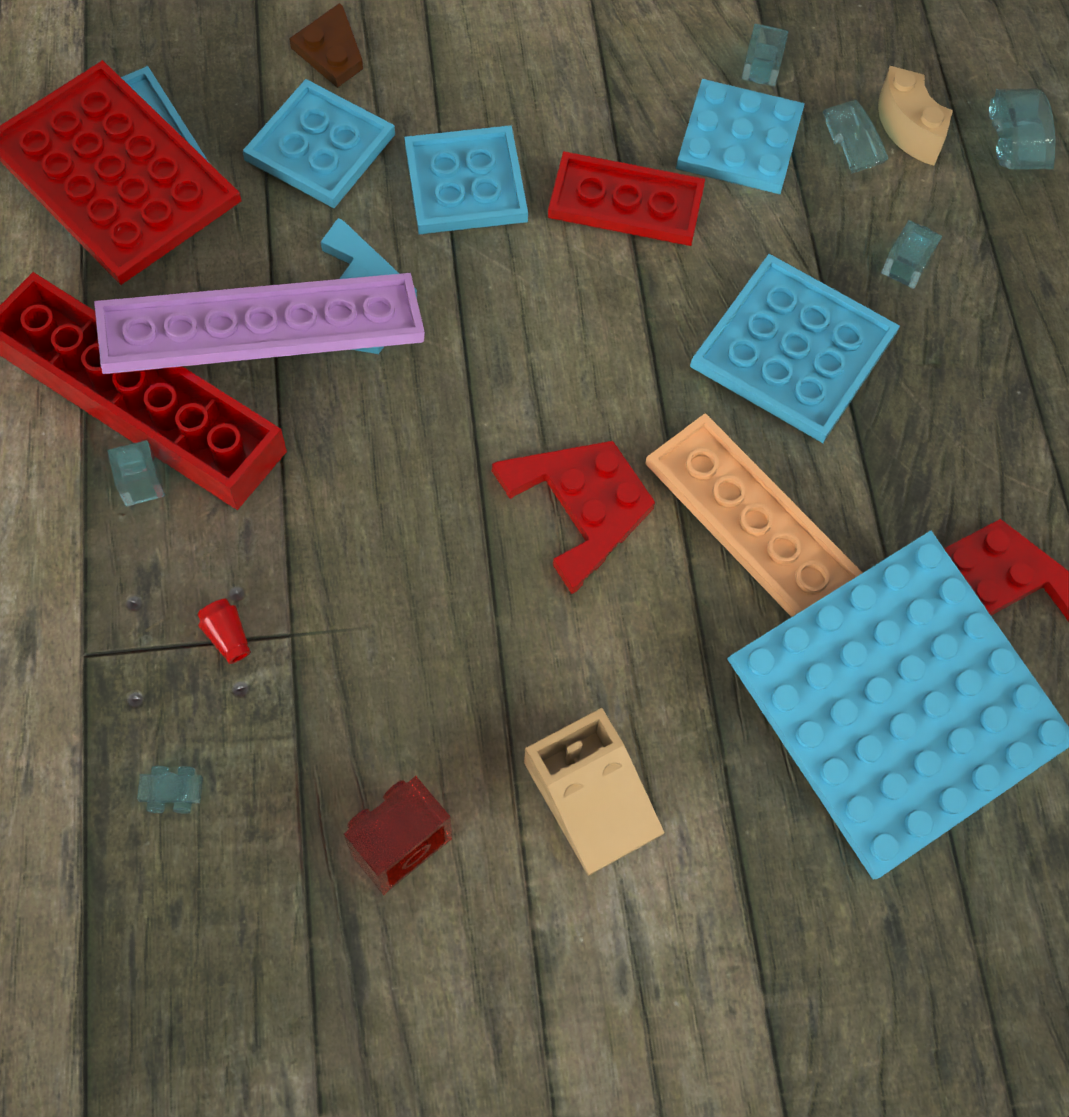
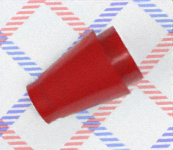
(224, 629)

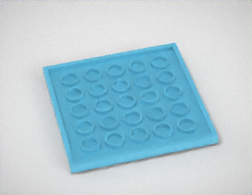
(901, 703)

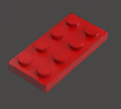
(626, 198)

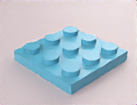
(740, 136)
(319, 143)
(465, 179)

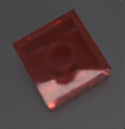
(398, 833)

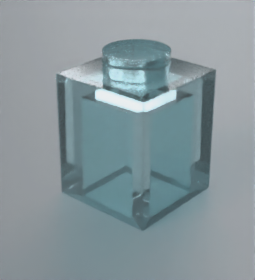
(764, 55)
(911, 254)
(136, 473)

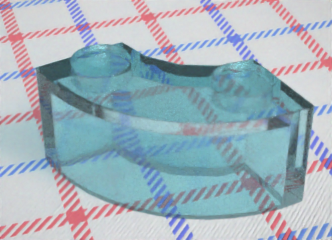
(1023, 128)

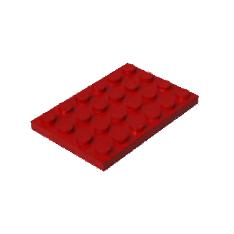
(113, 171)

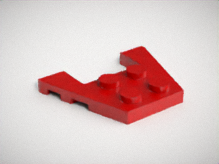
(595, 491)
(1008, 567)

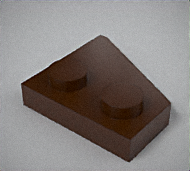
(329, 46)

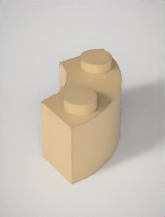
(912, 116)

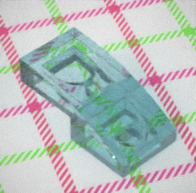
(856, 133)

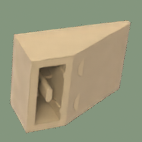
(593, 791)

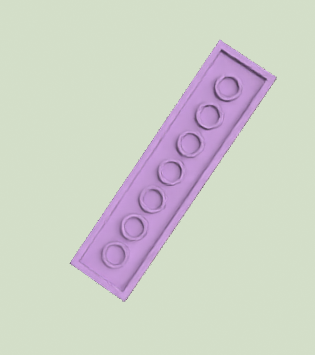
(257, 322)

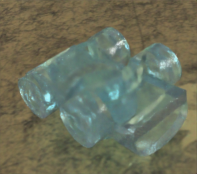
(168, 787)

